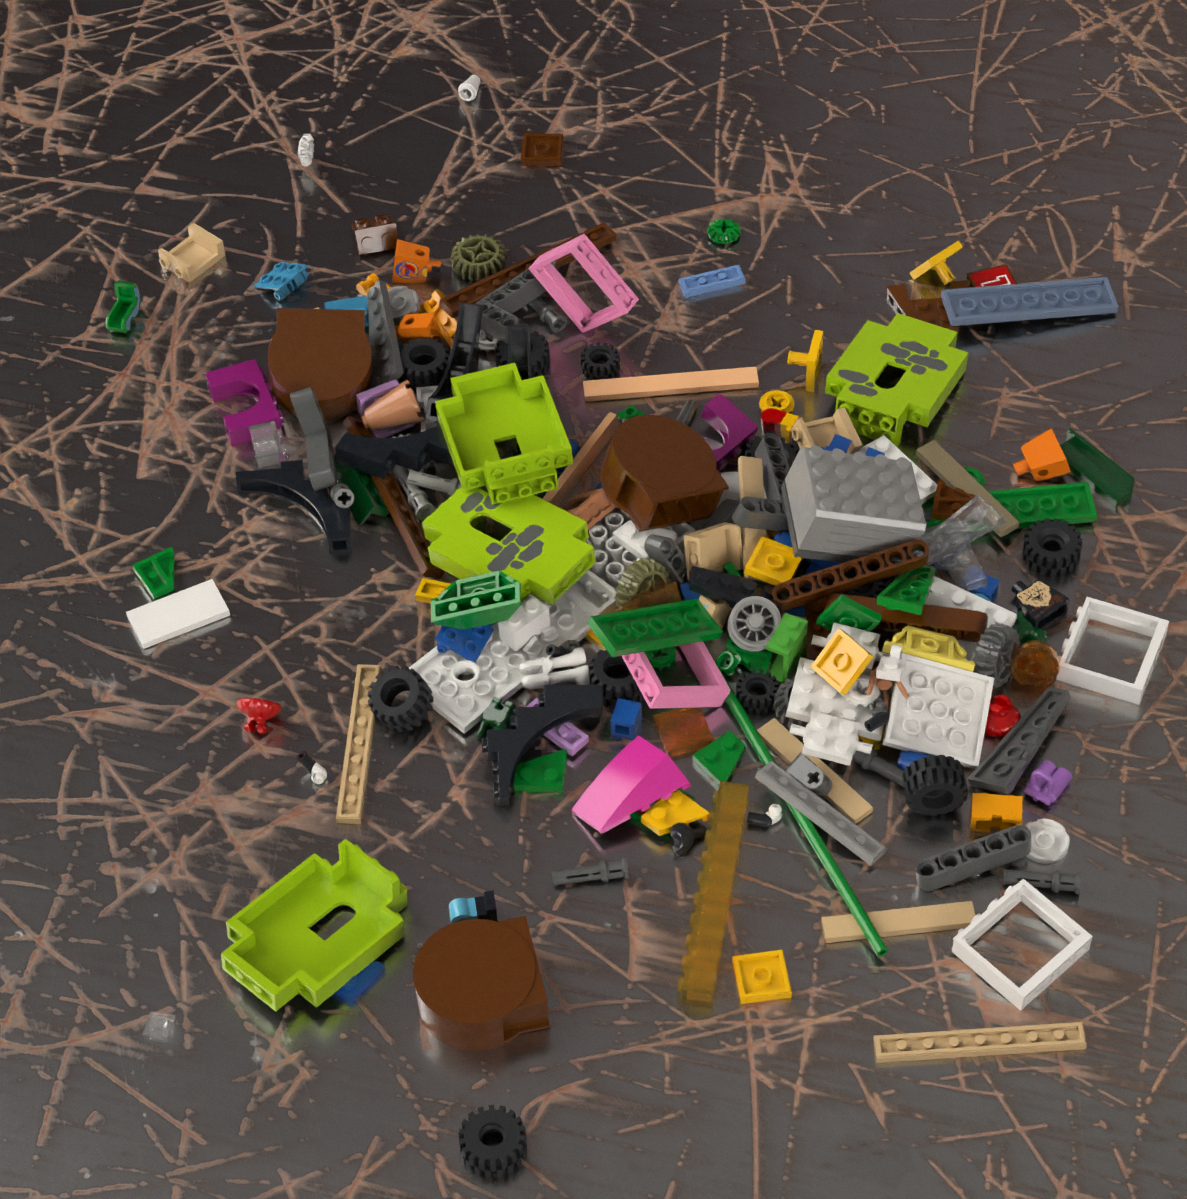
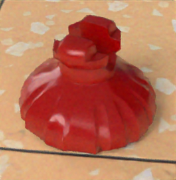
(258, 712)
(1001, 716)

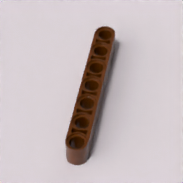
(858, 566)
(956, 622)

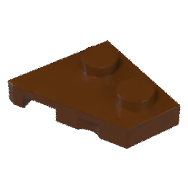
(948, 501)

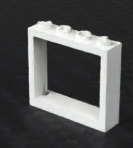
(1121, 618)
(1020, 997)

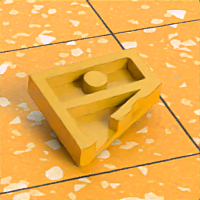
(671, 811)

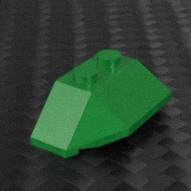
(477, 601)

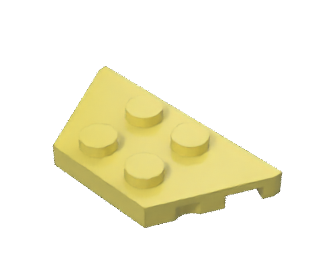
(930, 646)

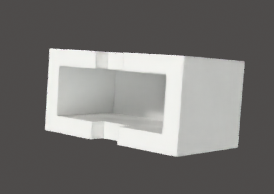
(524, 623)

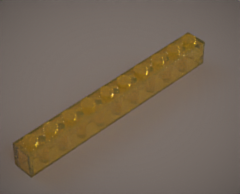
(715, 894)

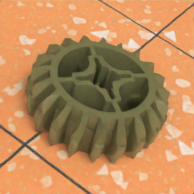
(478, 257)
(640, 578)

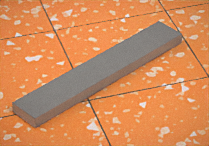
(821, 813)

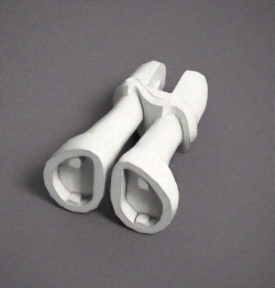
(542, 670)

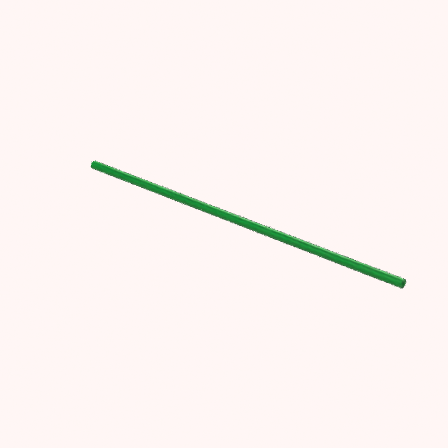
(810, 831)

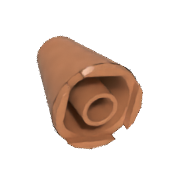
(393, 409)

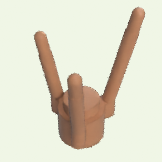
(884, 685)

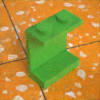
(790, 644)

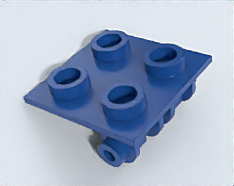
(466, 642)

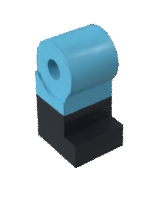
(474, 908)

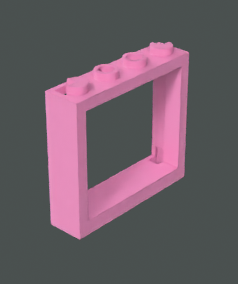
(599, 270)
(710, 693)

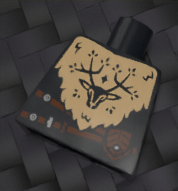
(1039, 603)

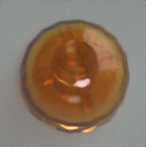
(1035, 664)

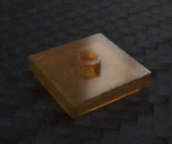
(683, 730)

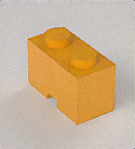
(995, 812)

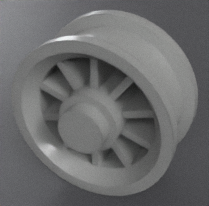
(753, 623)

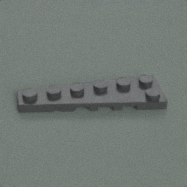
(383, 338)
(1014, 752)

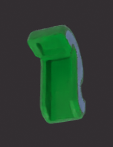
(125, 308)

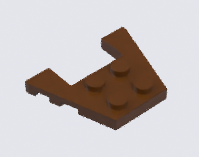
(924, 309)

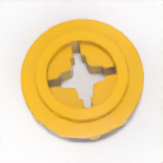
(777, 397)

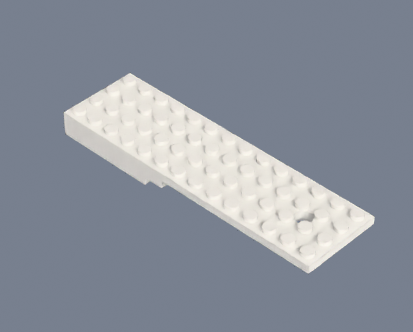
(497, 667)

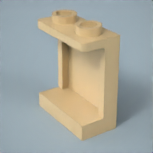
(193, 254)
(822, 431)
(714, 547)

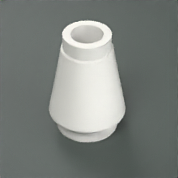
(469, 88)

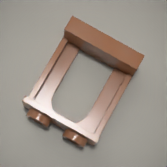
(590, 506)

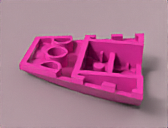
(629, 784)

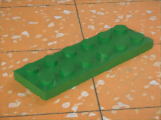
(654, 627)

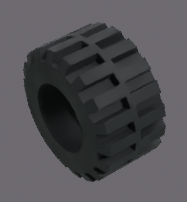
(423, 362)
(600, 673)
(392, 684)
(935, 785)

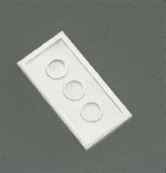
(178, 613)

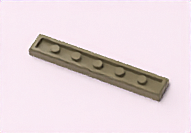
(956, 476)

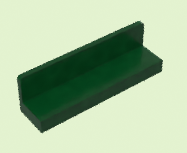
(1097, 469)
(366, 495)

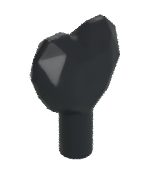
(684, 836)

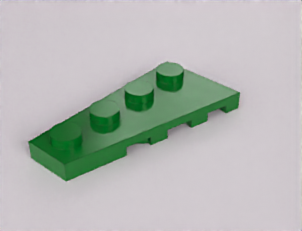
(908, 591)

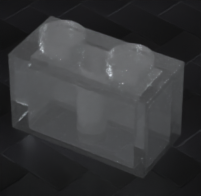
(267, 445)

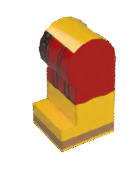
(778, 423)

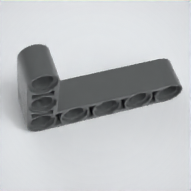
(507, 299)
(318, 439)
(769, 512)
(667, 553)

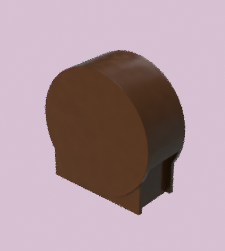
(321, 352)
(661, 473)
(480, 984)

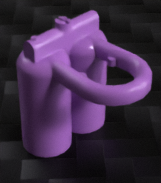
(1047, 782)

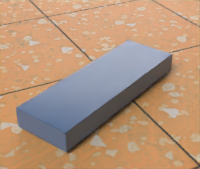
(712, 281)

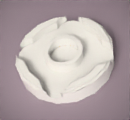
(1048, 841)

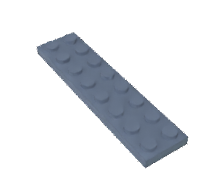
(1029, 301)

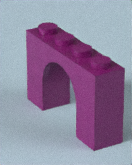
(244, 380)
(732, 425)

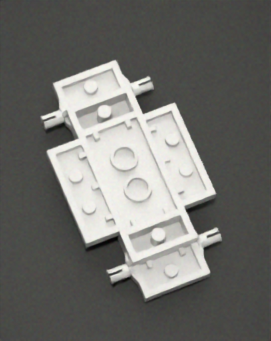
(831, 720)

